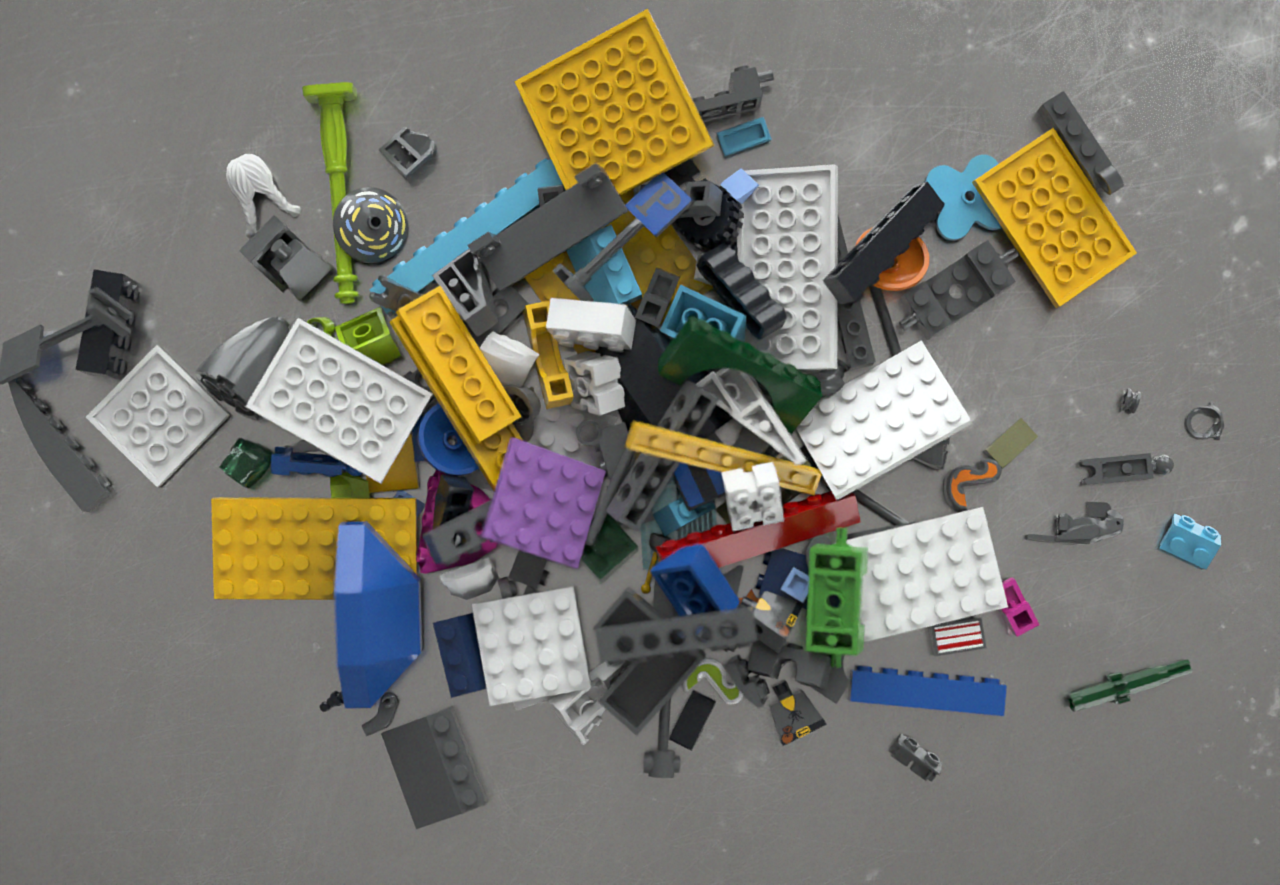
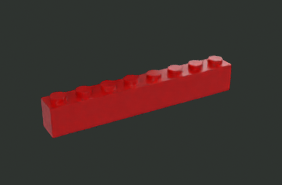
(802, 521)

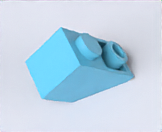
(677, 515)

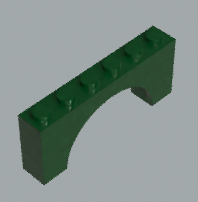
(704, 347)

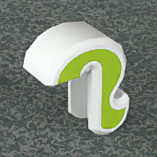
(717, 677)

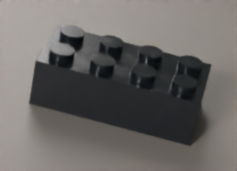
(101, 347)

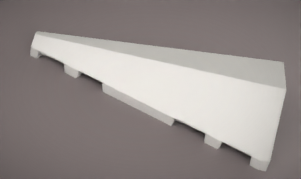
(746, 403)
(581, 708)

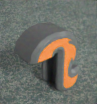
(966, 475)

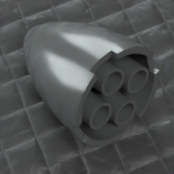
(241, 362)

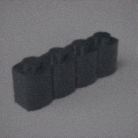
(741, 291)

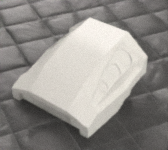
(508, 359)
(471, 579)

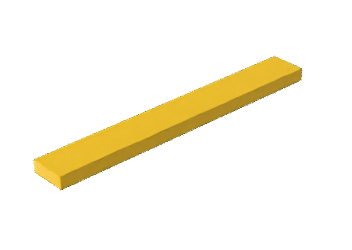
(718, 456)

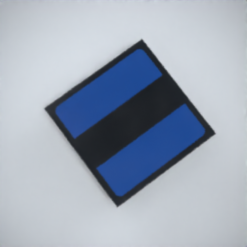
(698, 484)

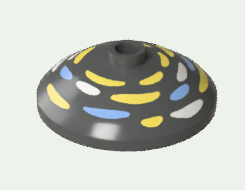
(357, 234)

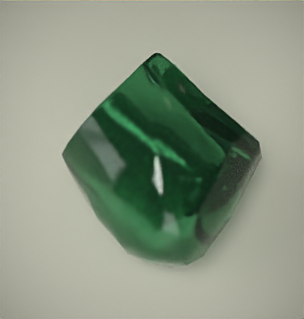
(247, 462)

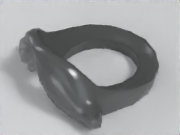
(1210, 410)

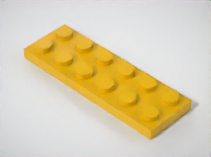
(458, 364)

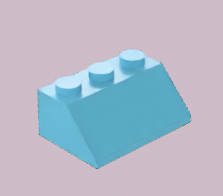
(614, 280)
(691, 303)

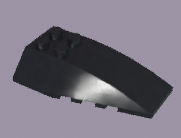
(645, 391)

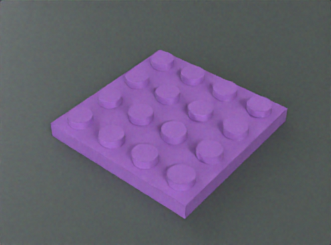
(543, 503)

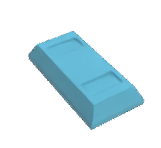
(744, 136)

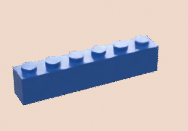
(927, 692)

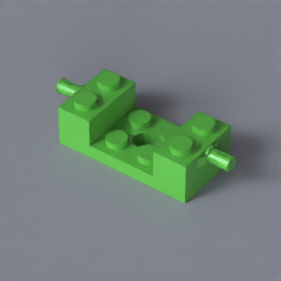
(836, 571)

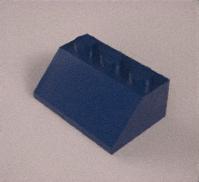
(460, 654)

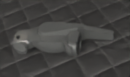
(1083, 529)

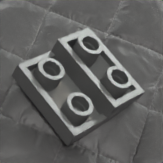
(752, 688)

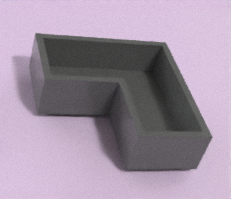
(645, 684)

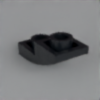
(692, 720)

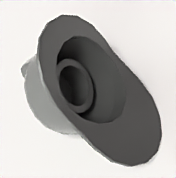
(528, 407)

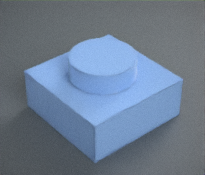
(796, 584)

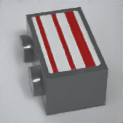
(957, 636)

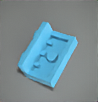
(1191, 541)

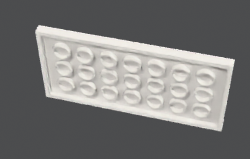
(791, 248)

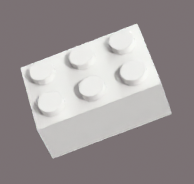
(591, 324)

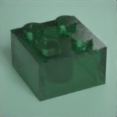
(609, 551)

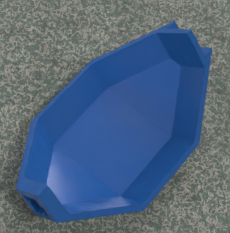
(374, 614)

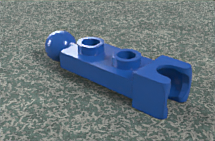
(285, 461)

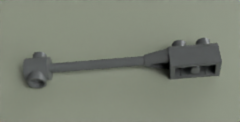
(662, 762)

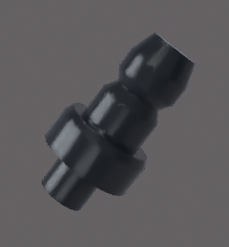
(335, 699)

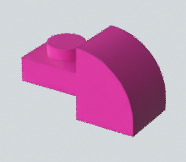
(1018, 614)

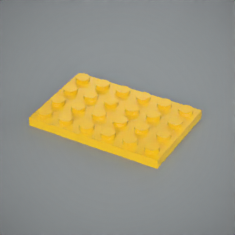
(1054, 217)

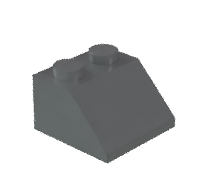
(259, 251)

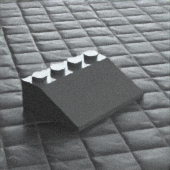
(434, 768)

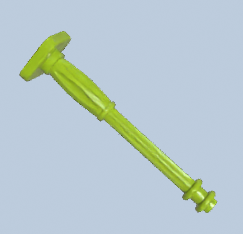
(334, 148)

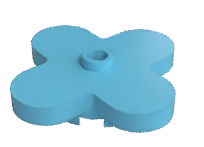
(958, 213)

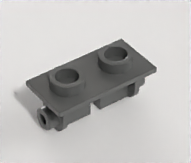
(926, 764)

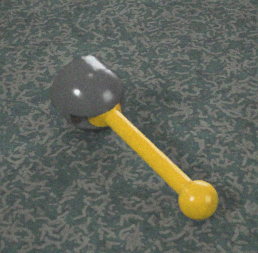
(655, 540)

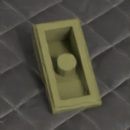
(1011, 443)

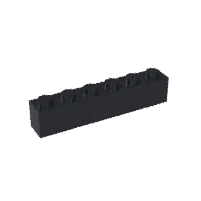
(884, 243)

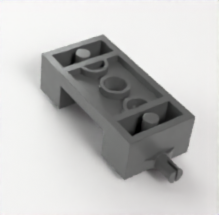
(744, 94)
(980, 275)

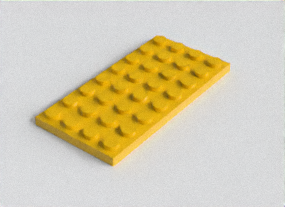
(291, 543)

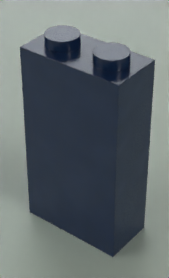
(778, 566)

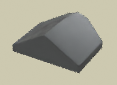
(408, 151)

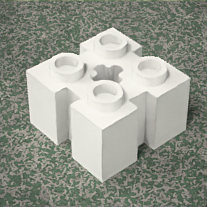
(595, 382)
(752, 496)

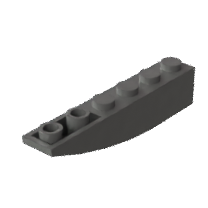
(59, 451)

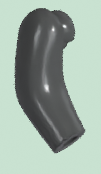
(384, 715)

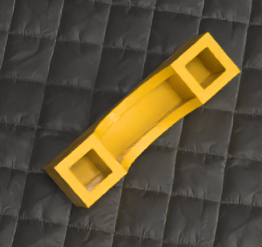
(549, 366)

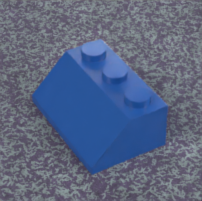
(694, 582)

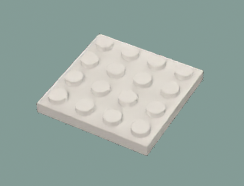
(157, 416)
(531, 646)

